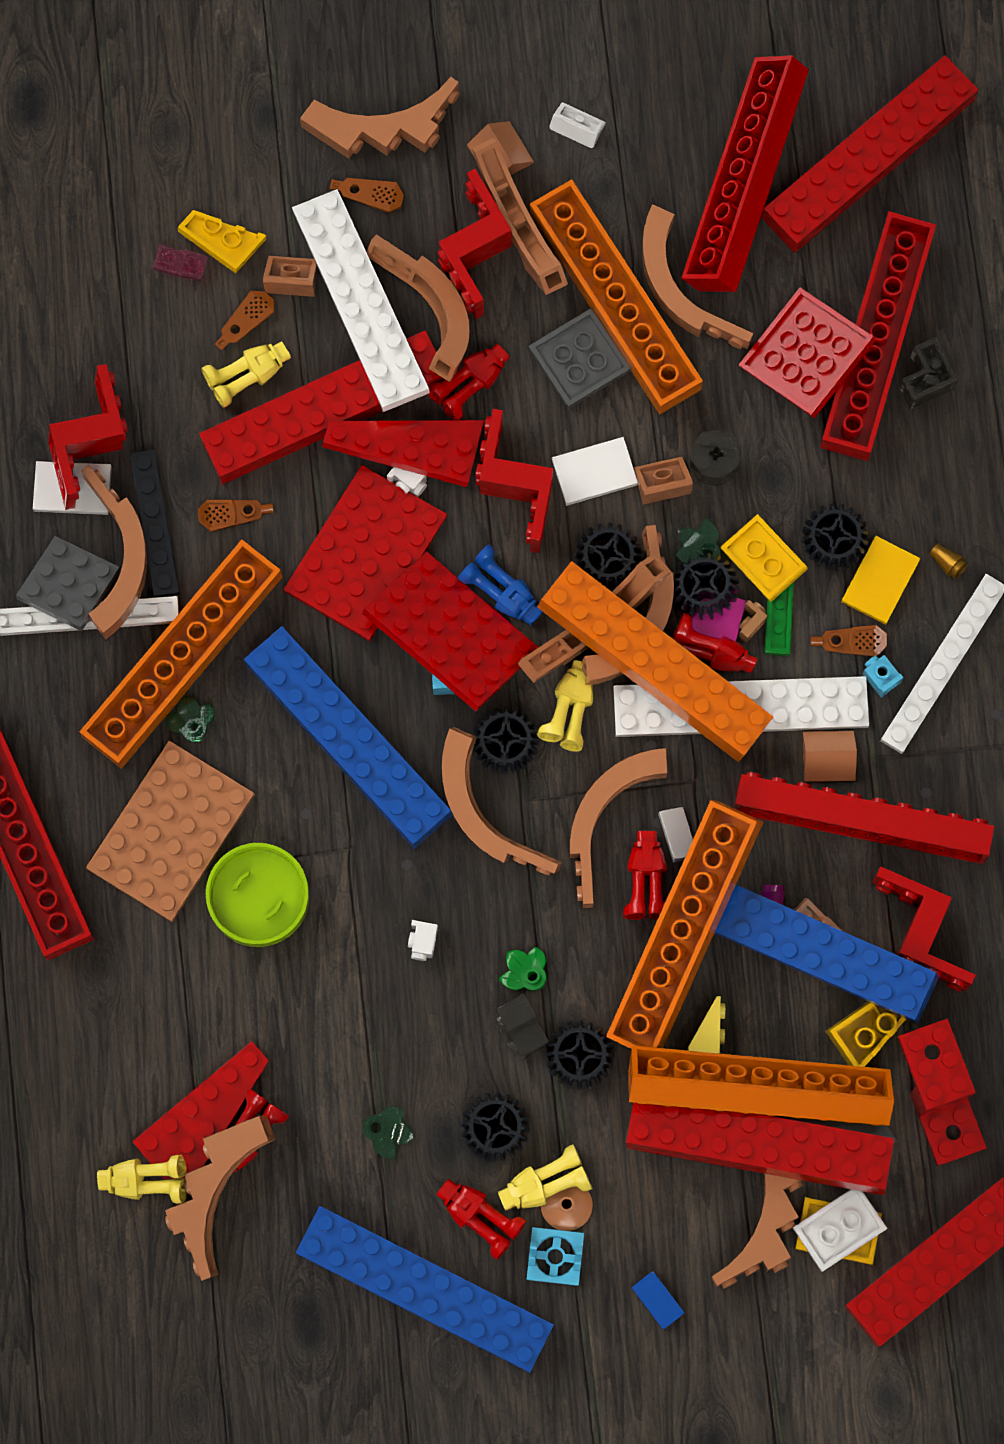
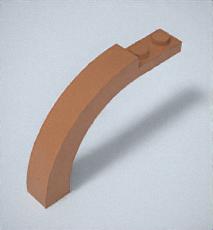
(667, 293)
(439, 294)
(129, 586)
(659, 608)
(566, 647)
(618, 778)
(463, 805)

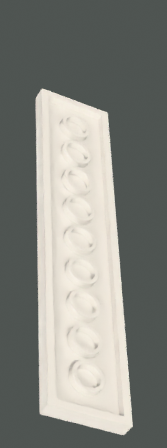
(360, 300)
(792, 702)

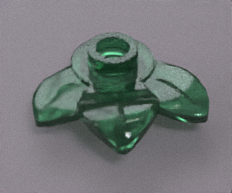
(698, 541)
(189, 715)
(392, 1131)

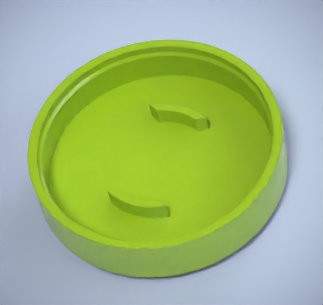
(257, 894)

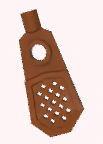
(366, 193)
(243, 320)
(235, 513)
(848, 641)

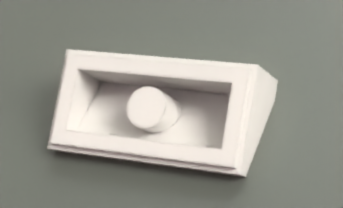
(577, 125)
(676, 832)

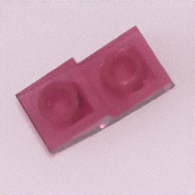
(179, 263)

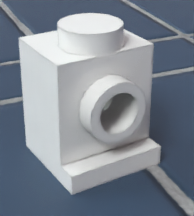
(408, 481)
(422, 940)

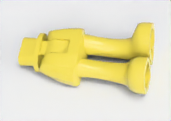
(262, 365)
(573, 692)
(127, 1179)
(528, 1189)

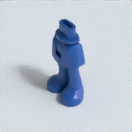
(516, 599)

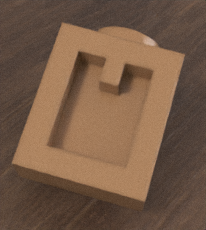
(752, 625)

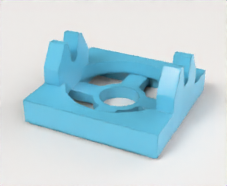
(537, 1237)

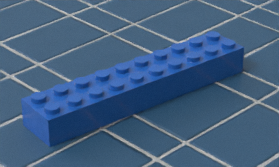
(348, 737)
(827, 954)
(424, 1289)

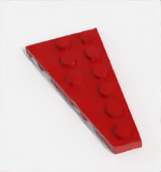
(427, 447)
(203, 1112)

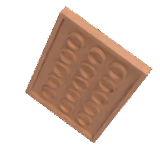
(170, 831)

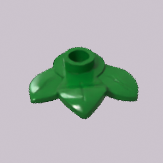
(522, 967)

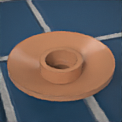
(570, 1218)

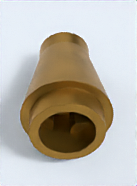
(949, 561)

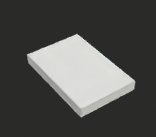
(594, 471)
(48, 495)
(839, 1228)

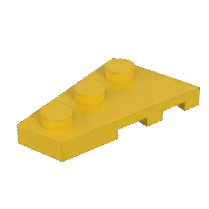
(222, 241)

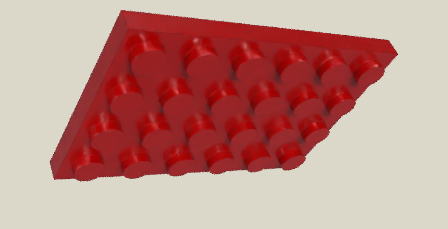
(363, 550)
(450, 631)

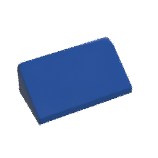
(658, 1300)

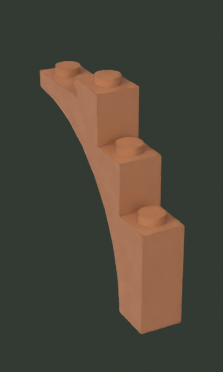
(384, 132)
(533, 250)
(196, 1217)
(765, 1243)

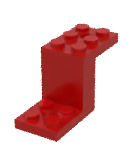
(474, 243)
(87, 436)
(514, 480)
(923, 927)
(942, 1092)

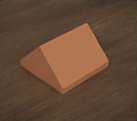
(510, 145)
(290, 276)
(663, 480)
(829, 756)

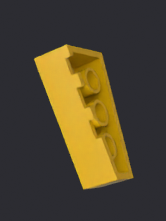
(864, 1033)

